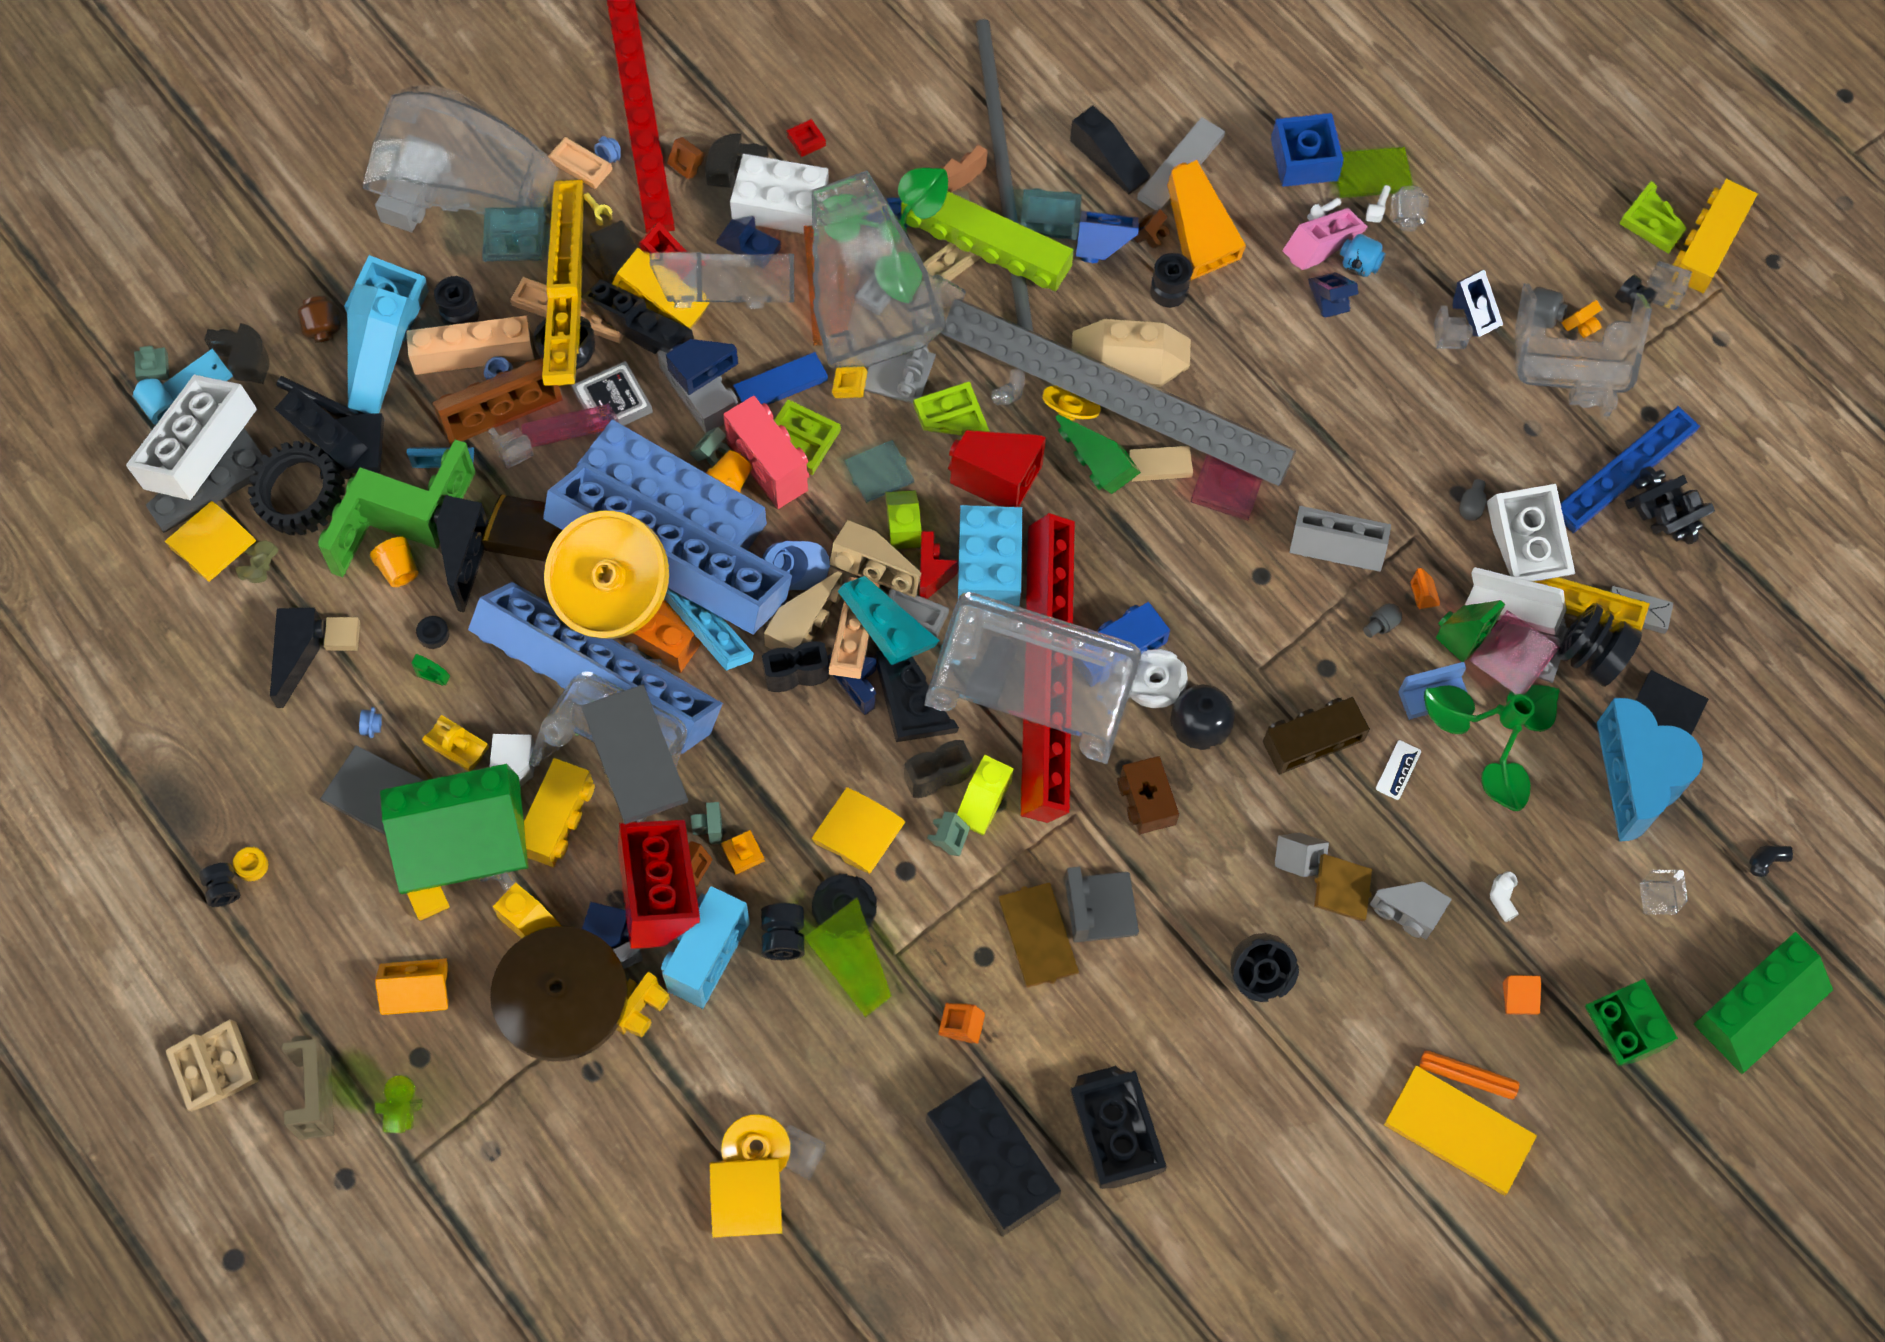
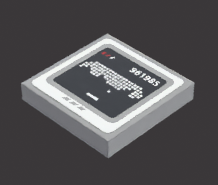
(616, 388)

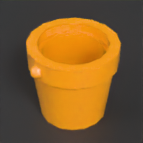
(731, 470)
(395, 561)

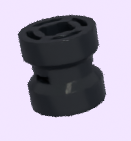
(1634, 285)
(219, 884)

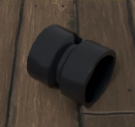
(1171, 280)
(456, 301)
(782, 930)

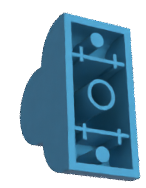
(1644, 764)

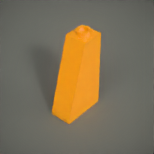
(1202, 223)

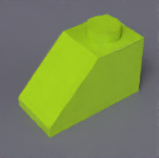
(903, 519)

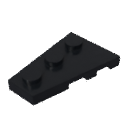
(905, 699)

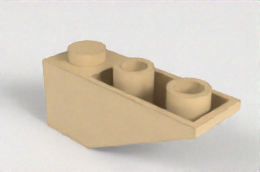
(870, 555)
(801, 616)

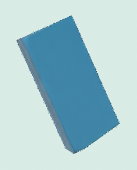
(429, 456)

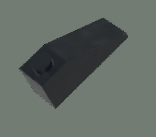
(1107, 149)
(294, 649)

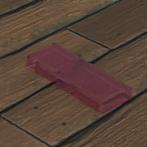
(569, 425)

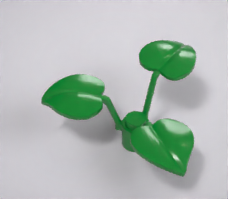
(923, 192)
(1536, 710)

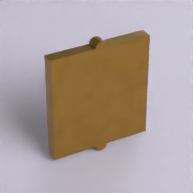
(1343, 887)

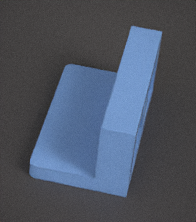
(1413, 687)

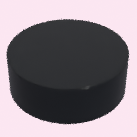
(432, 632)

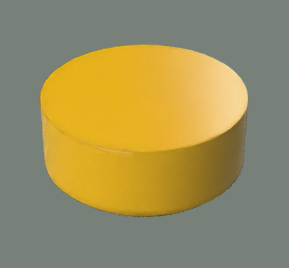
(250, 864)

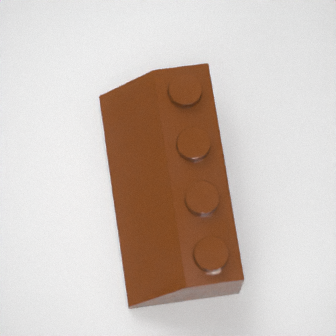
(495, 401)

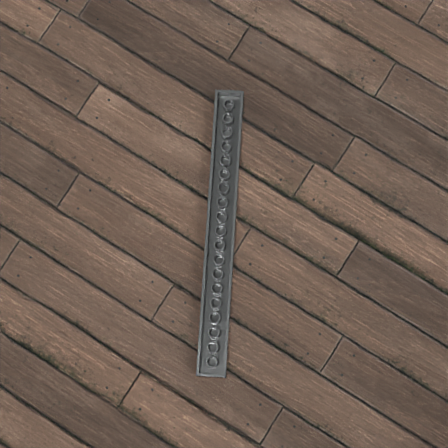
(1119, 392)

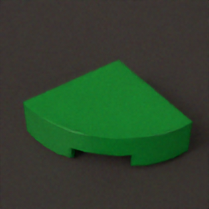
(429, 670)

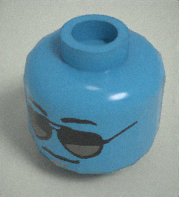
(1362, 255)

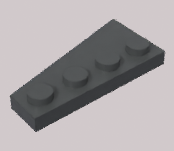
(226, 478)

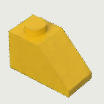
(523, 912)

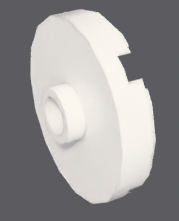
(1162, 666)

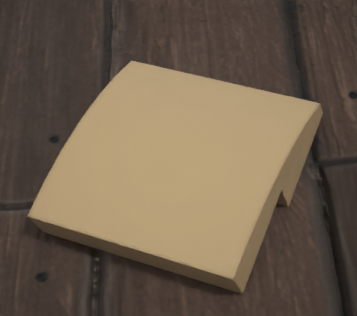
(212, 1065)

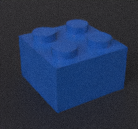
(1306, 149)

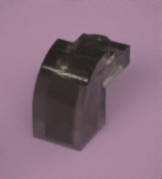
(725, 159)
(245, 350)

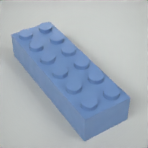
(676, 484)

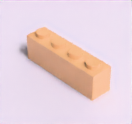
(469, 344)

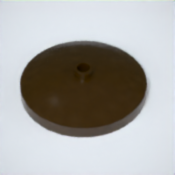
(564, 1022)

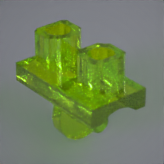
(398, 1106)

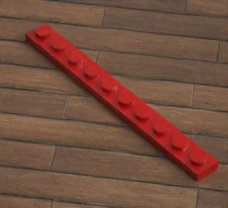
(640, 114)

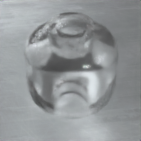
(1409, 208)

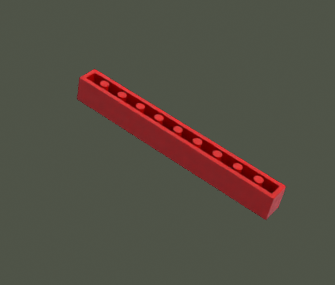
(1050, 593)

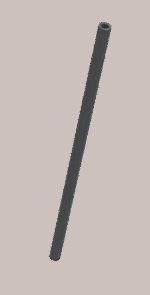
(1001, 158)

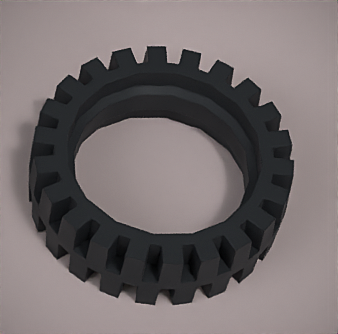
(275, 466)

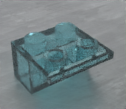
(515, 234)

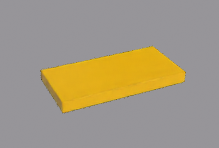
(1460, 1130)

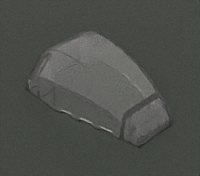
(454, 155)
(868, 278)

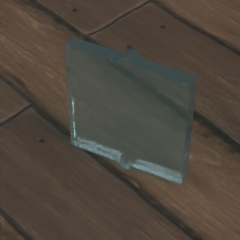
(879, 471)

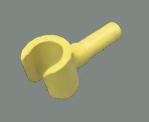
(598, 209)

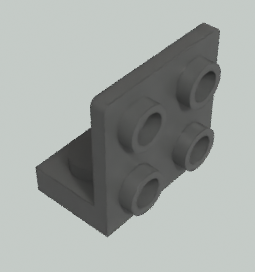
(1100, 905)

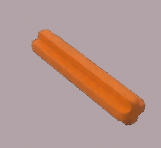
(1469, 1074)

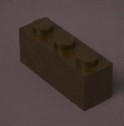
(1315, 734)

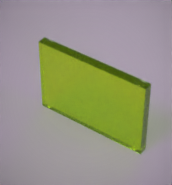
(1370, 170)

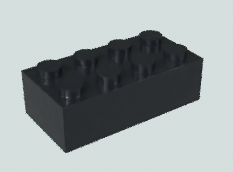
(993, 1156)

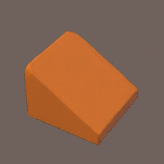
(1424, 590)
(1522, 994)
(962, 1022)

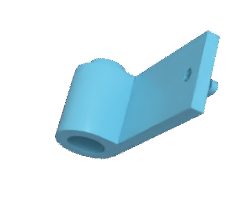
(157, 397)

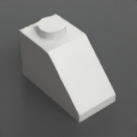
(514, 751)

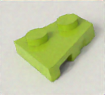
(1654, 220)
(951, 411)
(808, 431)

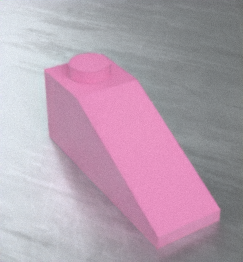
(1322, 237)

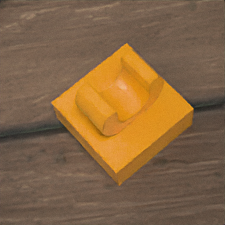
(1584, 319)
(742, 852)

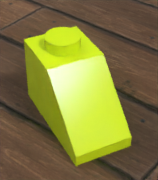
(985, 794)

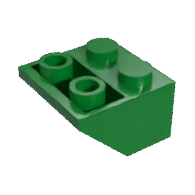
(1631, 1023)

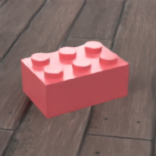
(774, 460)

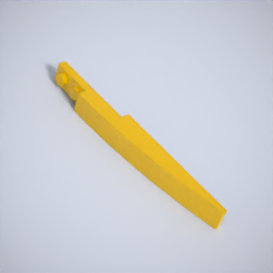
(564, 284)

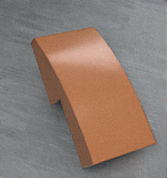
(970, 167)

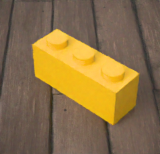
(640, 280)
(556, 811)

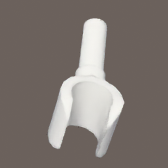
(1319, 211)
(1376, 212)

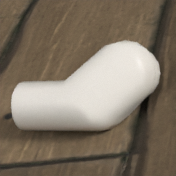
(1501, 894)

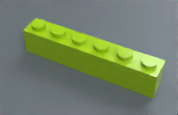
(998, 241)

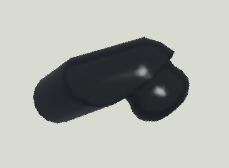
(1766, 856)

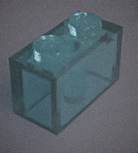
(1051, 213)

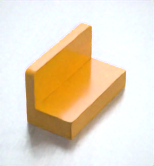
(412, 986)

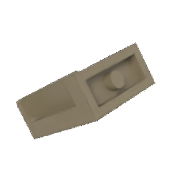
(317, 1117)

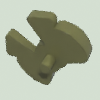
(261, 558)

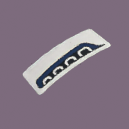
(1398, 770)

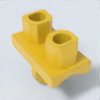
(456, 743)
(646, 992)

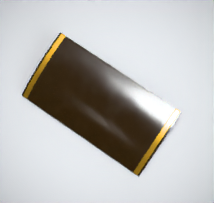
(519, 529)

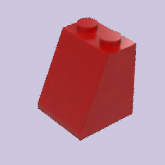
(996, 465)

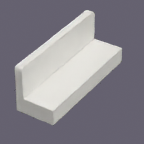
(1530, 601)

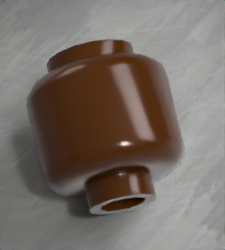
(319, 319)

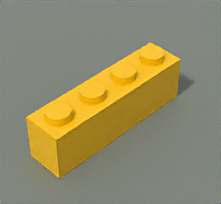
(1715, 233)

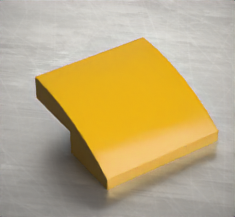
(210, 541)
(858, 830)
(745, 1197)

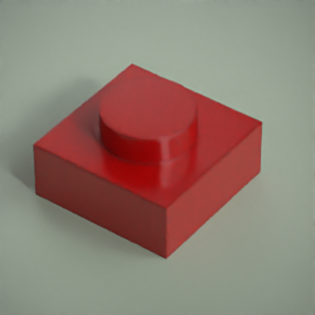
(806, 138)

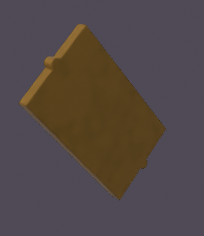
(1038, 935)

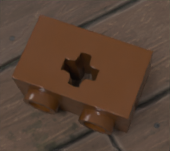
(1150, 778)

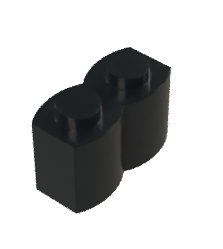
(798, 666)

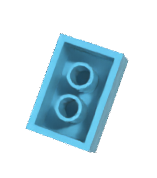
(990, 552)
(706, 947)

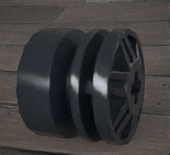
(1604, 647)

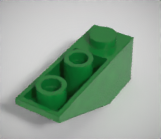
(1106, 458)

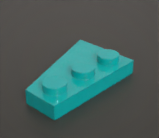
(886, 622)

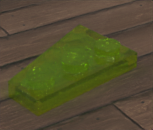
(850, 956)

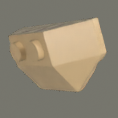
(1138, 348)

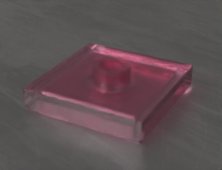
(1226, 488)
(1514, 653)

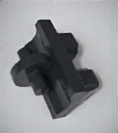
(1651, 482)
(1682, 522)

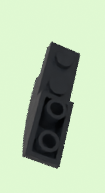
(633, 319)

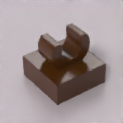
(1149, 226)

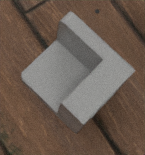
(1300, 853)

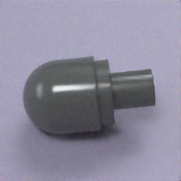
(1473, 501)
(1383, 620)

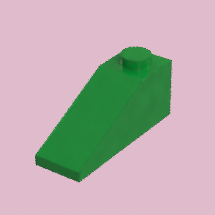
(1468, 627)

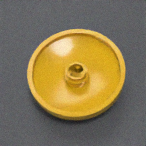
(606, 574)

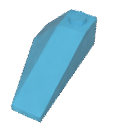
(374, 337)

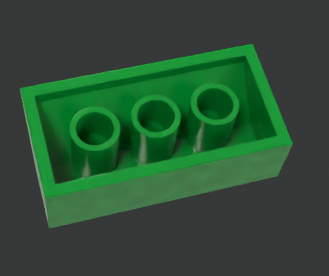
(1766, 1003)

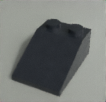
(460, 536)

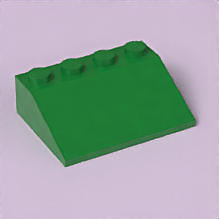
(455, 828)

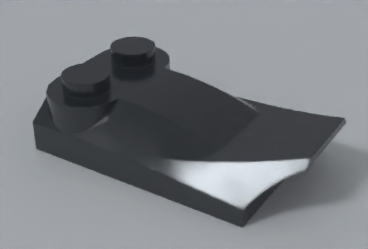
(1117, 1127)

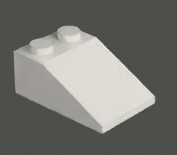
(1531, 533)

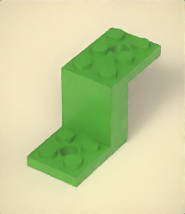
(393, 507)

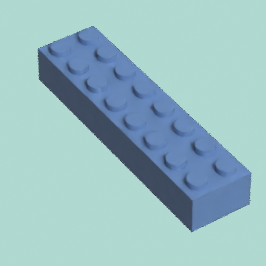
(700, 561)
(535, 635)

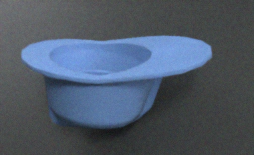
(802, 559)

